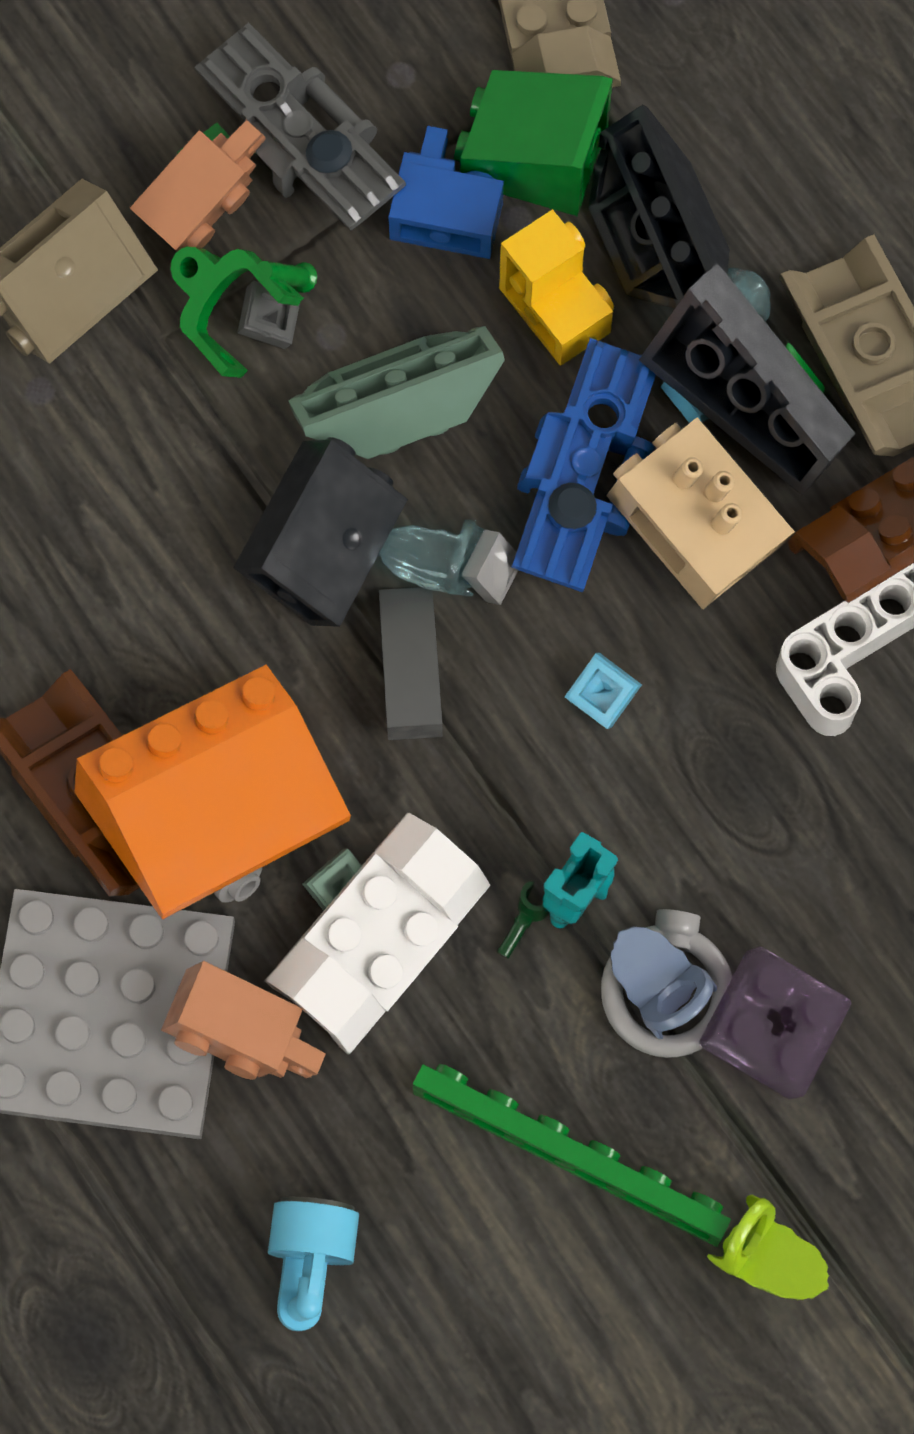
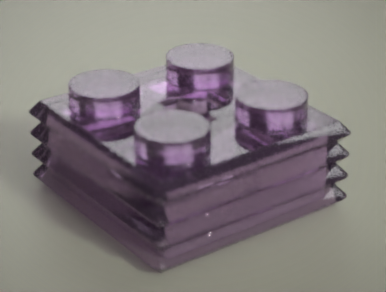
(743, 1034)

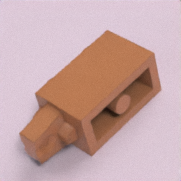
(200, 187)
(239, 1025)

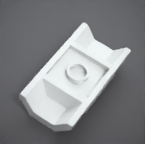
(380, 931)

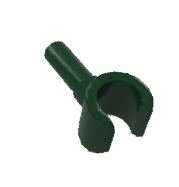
(527, 914)

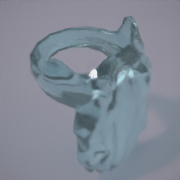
(432, 556)

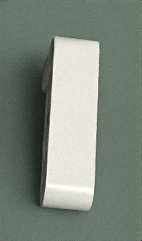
(836, 655)

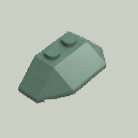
(401, 392)

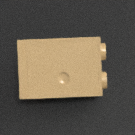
(698, 511)

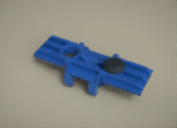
(567, 463)

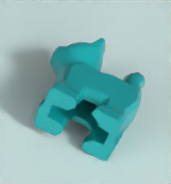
(582, 879)

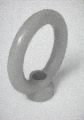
(682, 932)

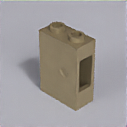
(68, 271)

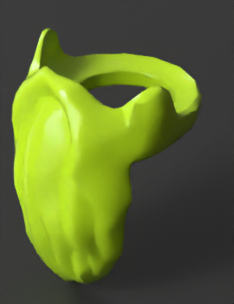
(772, 1255)

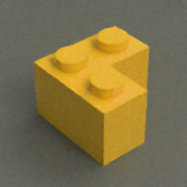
(548, 289)

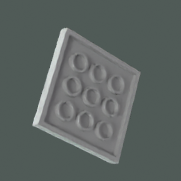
(87, 1010)

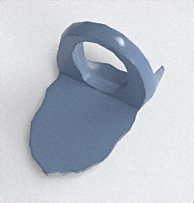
(659, 979)

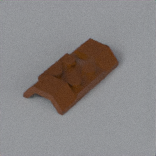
(865, 534)
(43, 751)

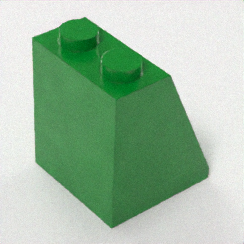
(538, 135)

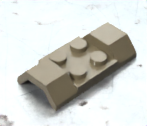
(560, 37)
(864, 340)

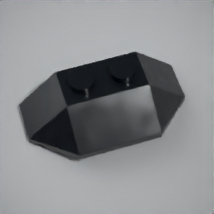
(653, 211)

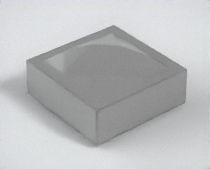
(490, 567)

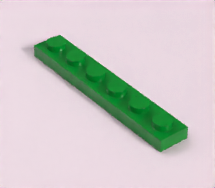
(591, 1163)

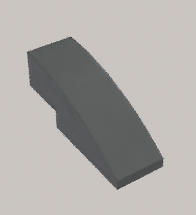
(410, 663)

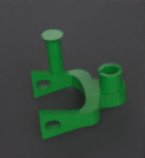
(207, 276)

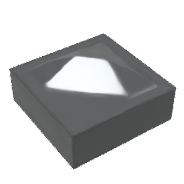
(266, 318)

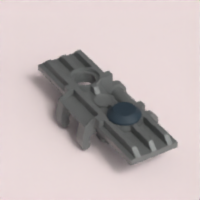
(332, 163)

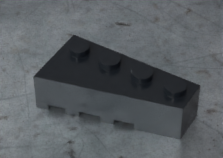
(747, 381)

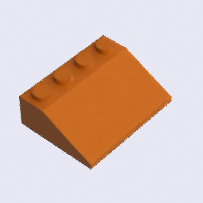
(210, 791)

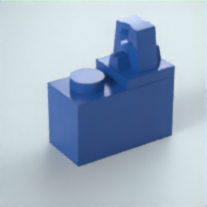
(443, 205)

